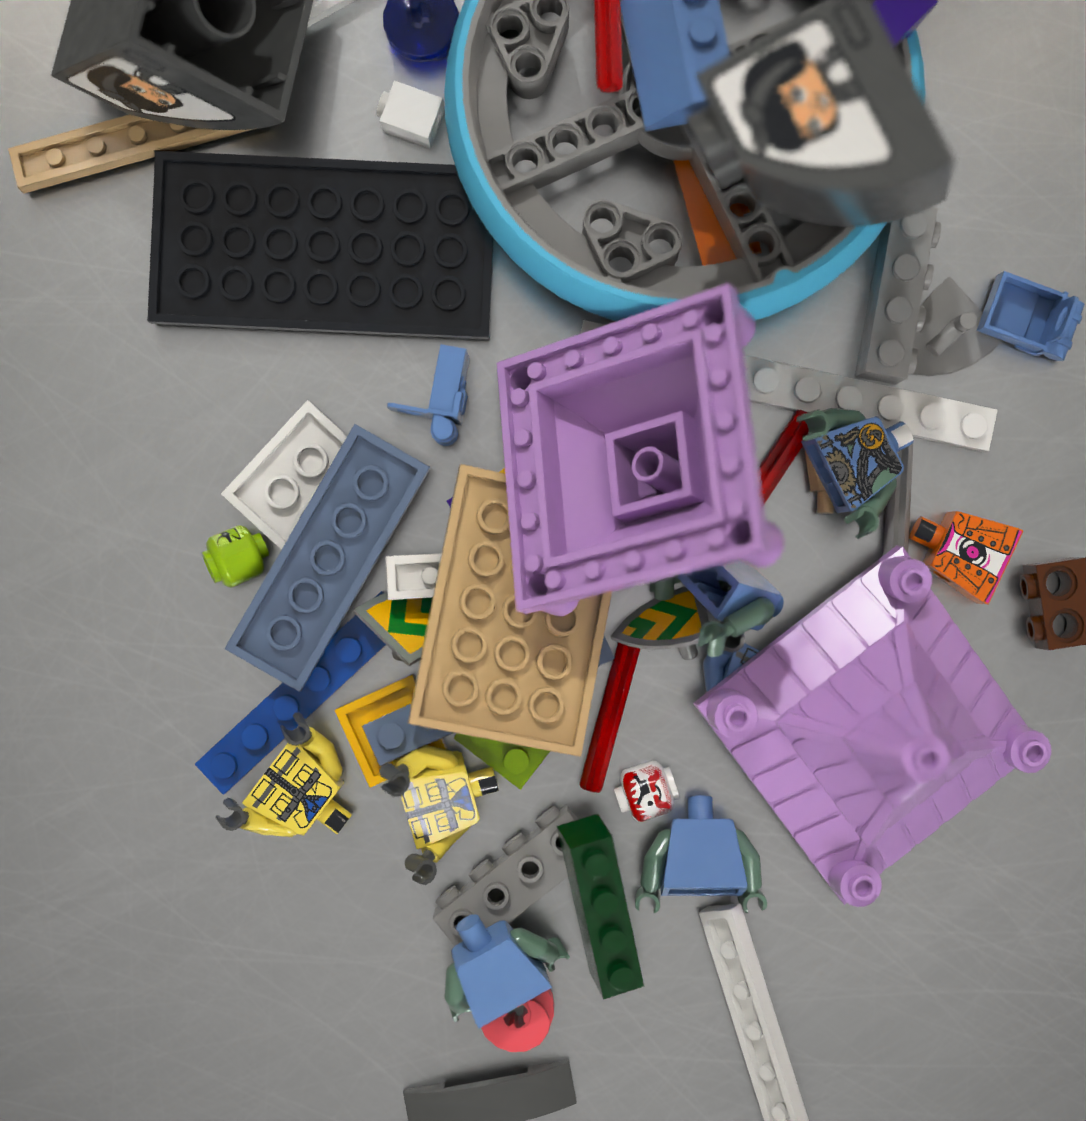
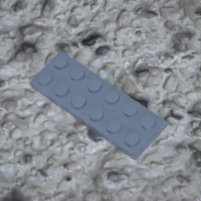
(327, 558)

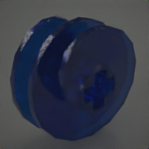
(423, 43)

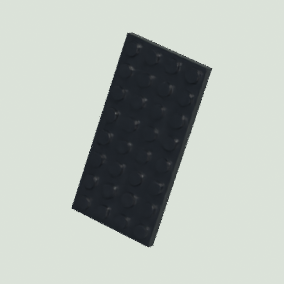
(317, 246)

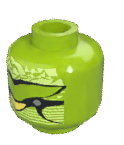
(235, 556)

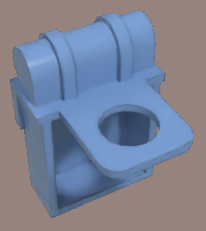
(1031, 316)
(447, 397)

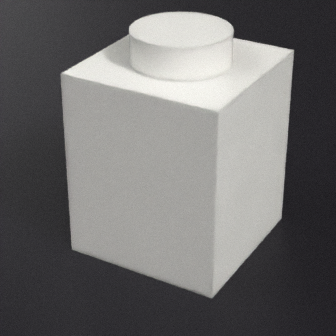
(410, 114)

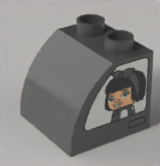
(186, 58)
(824, 122)

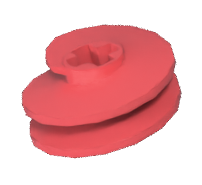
(523, 1031)

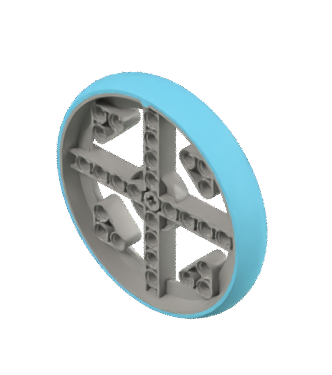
(577, 263)

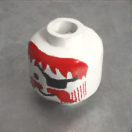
(647, 791)

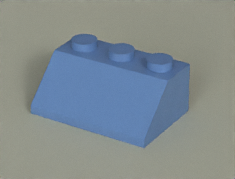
(666, 50)

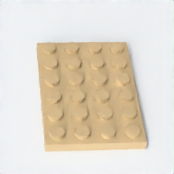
(483, 661)

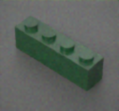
(600, 905)

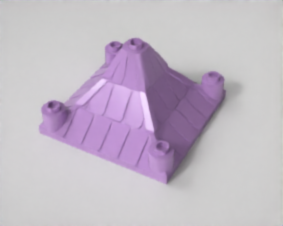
(633, 454)
(870, 725)

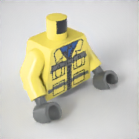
(293, 789)
(436, 801)

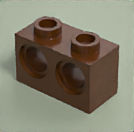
(1045, 607)

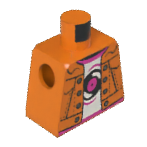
(967, 552)

